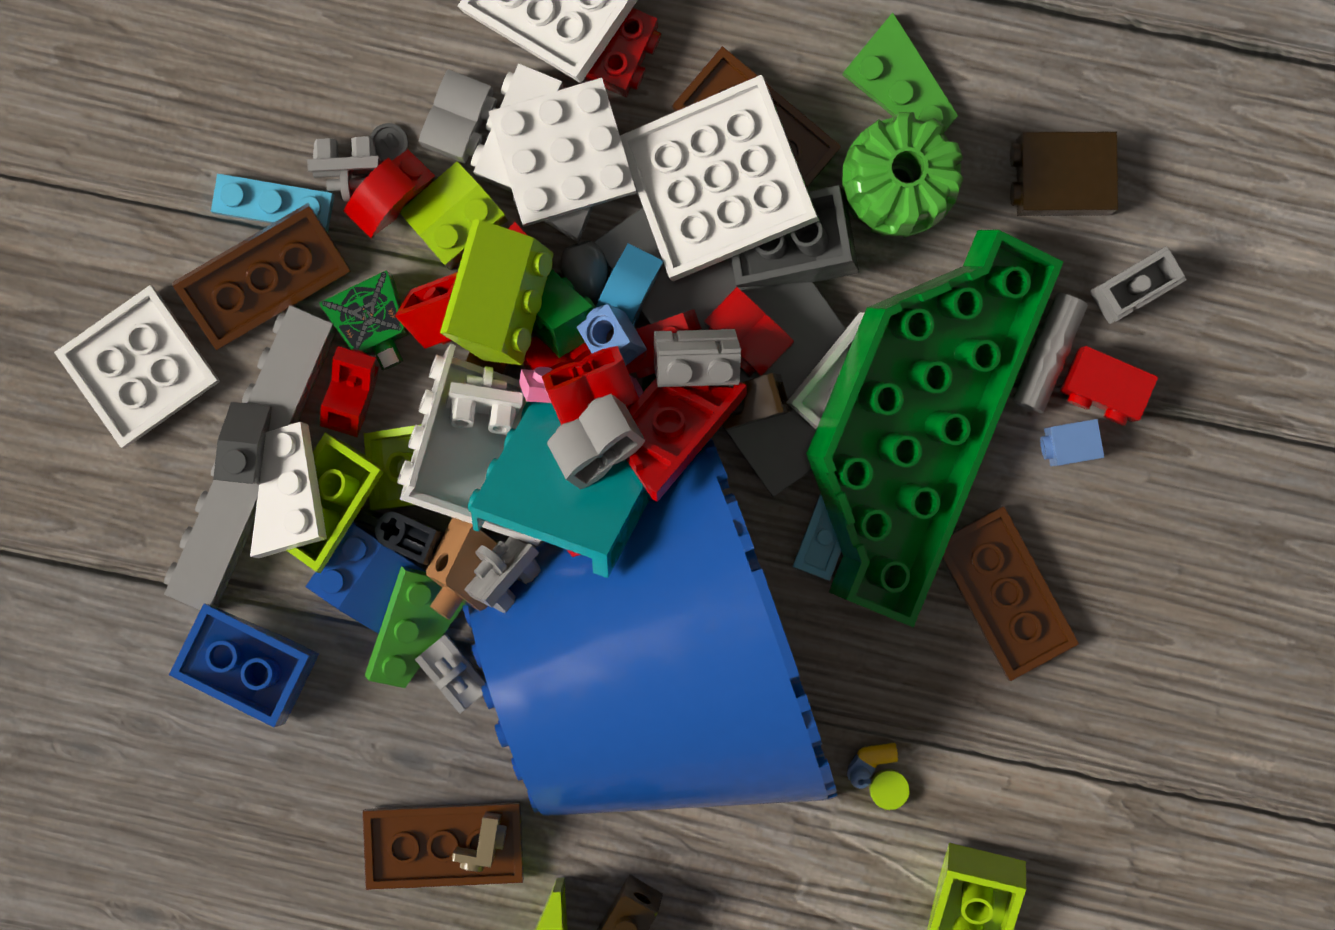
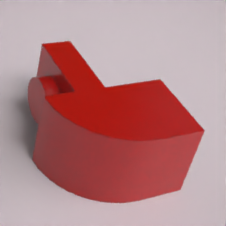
(386, 191)
(349, 391)

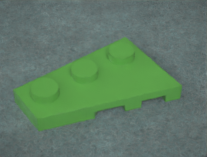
(897, 76)
(407, 629)

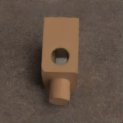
(455, 566)

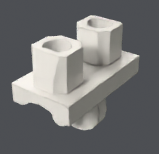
(485, 397)

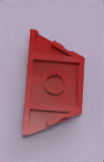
(676, 428)

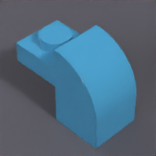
(631, 281)

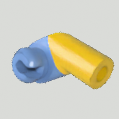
(866, 761)

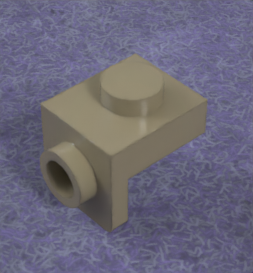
(491, 838)

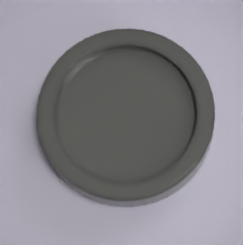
(389, 141)

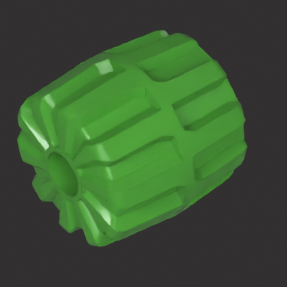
(920, 156)

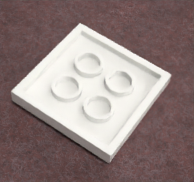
(562, 152)
(137, 366)

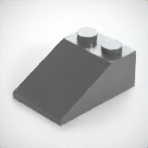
(807, 254)

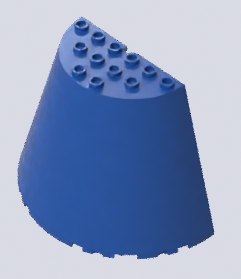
(656, 679)

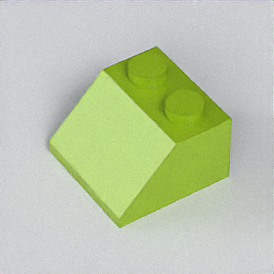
(446, 212)

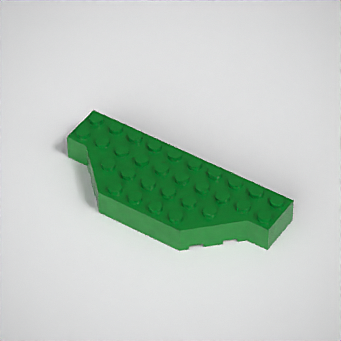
(919, 416)

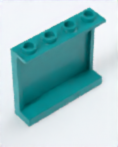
(532, 496)

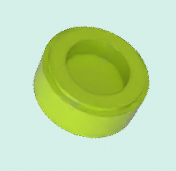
(889, 789)

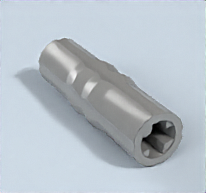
(1050, 352)

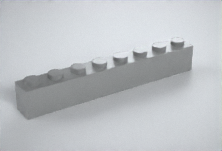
(229, 508)

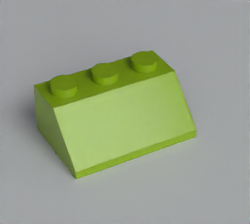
(497, 293)
(344, 485)

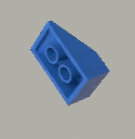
(361, 576)
(244, 665)

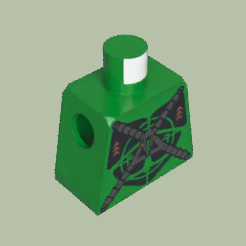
(368, 319)

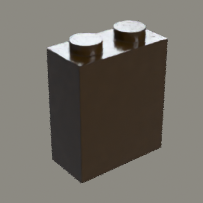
(1065, 174)

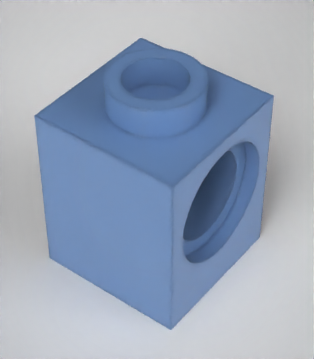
(601, 321)
(1072, 443)

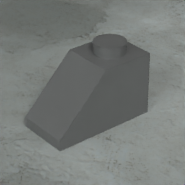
(242, 443)

